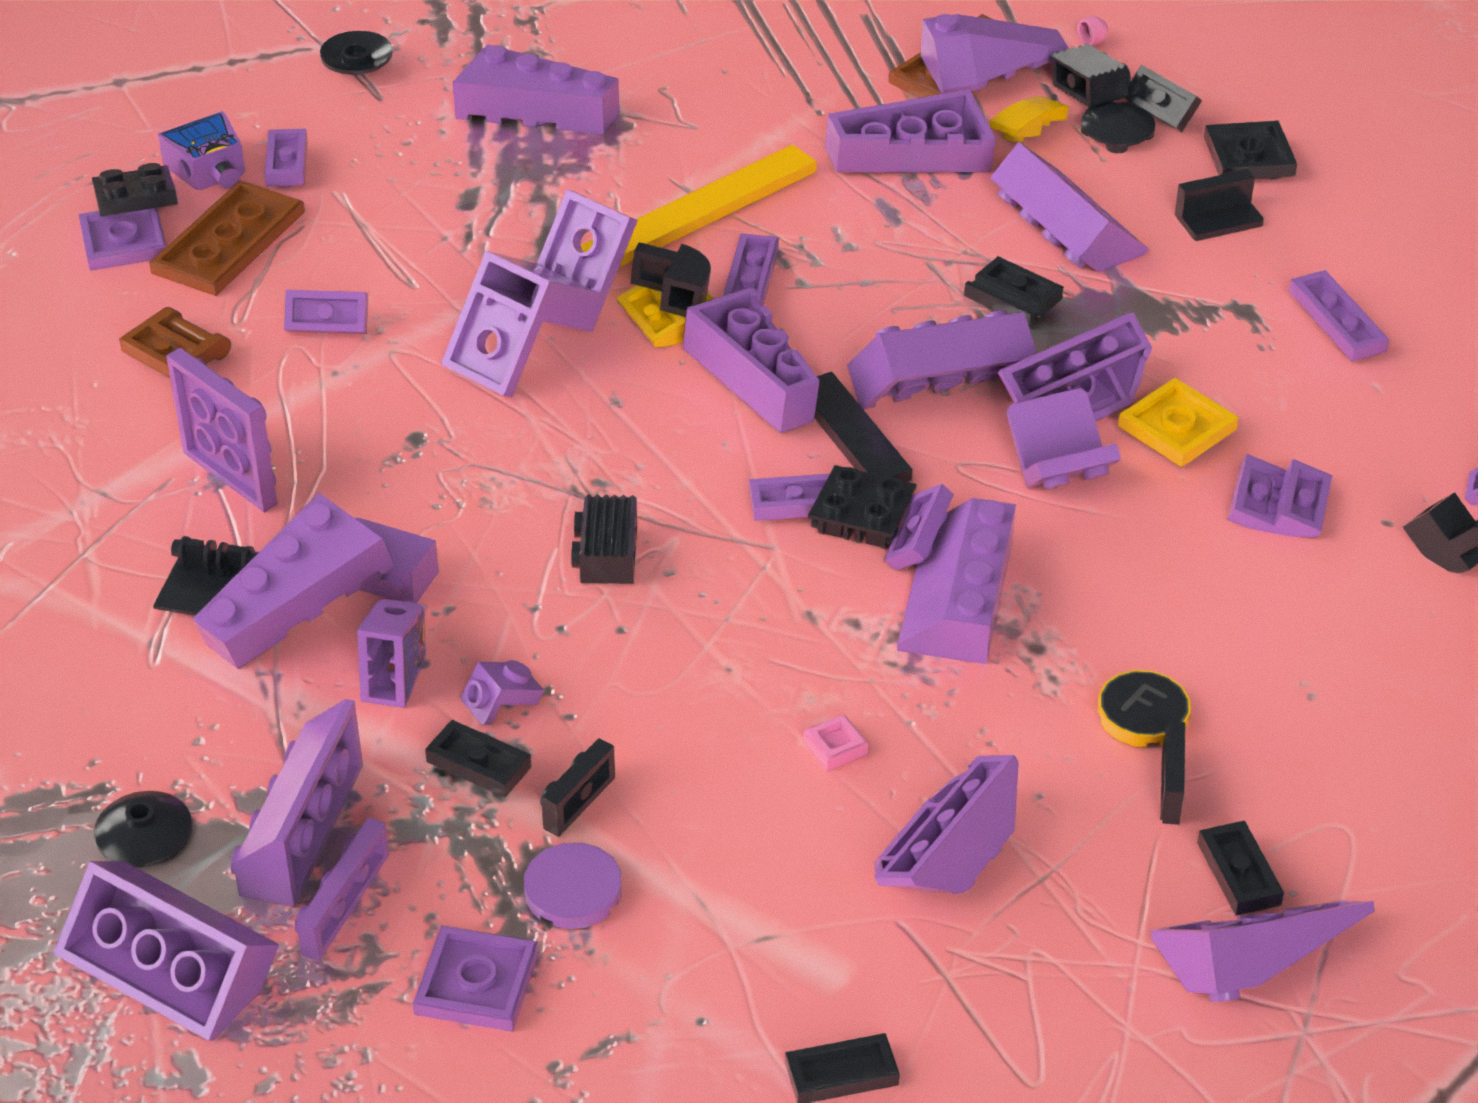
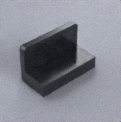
(1217, 205)

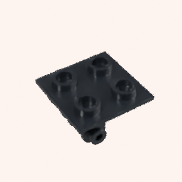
(862, 503)
(200, 573)

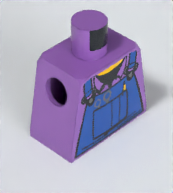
(204, 152)
(393, 635)

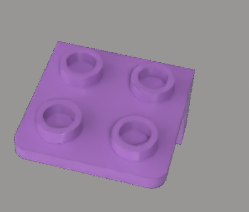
(1059, 439)

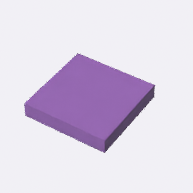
(121, 237)
(476, 978)

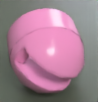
(1092, 30)

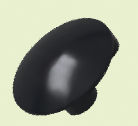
(1118, 125)

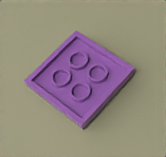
(222, 429)

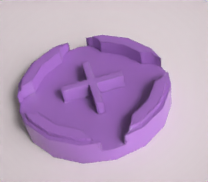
(572, 885)

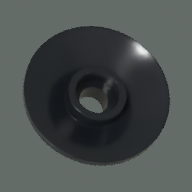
(356, 52)
(143, 828)

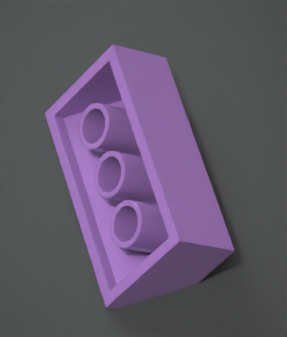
(1064, 211)
(960, 584)
(300, 808)
(164, 948)

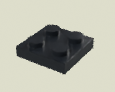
(1251, 146)
(134, 190)

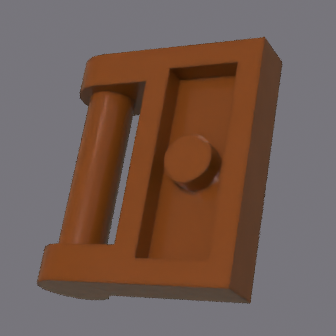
(157, 338)

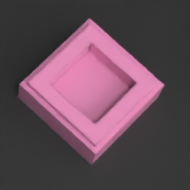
(835, 742)

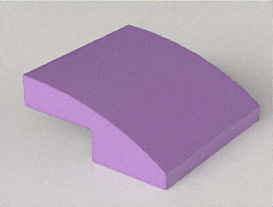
(1280, 499)

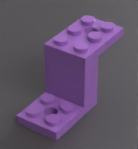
(519, 295)

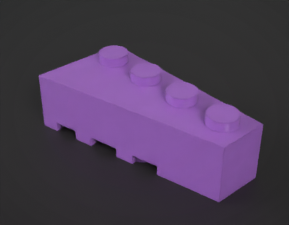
(536, 91)
(912, 136)
(752, 358)

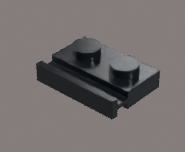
(1013, 289)

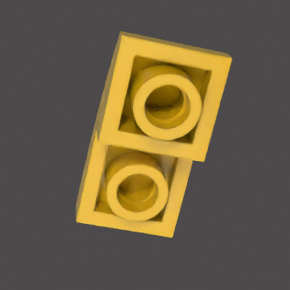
(1027, 117)

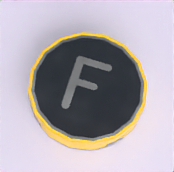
(1140, 704)

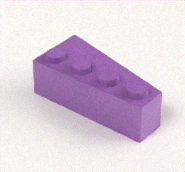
(939, 355)
(291, 580)

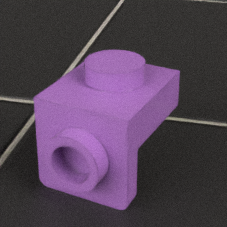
(498, 685)

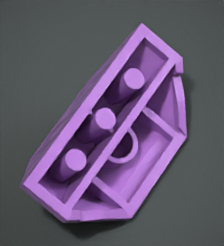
(1100, 361)
(954, 830)

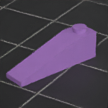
(971, 50)
(1253, 949)

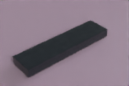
(856, 432)

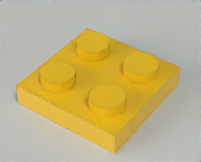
(1178, 422)

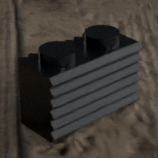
(1090, 75)
(607, 539)

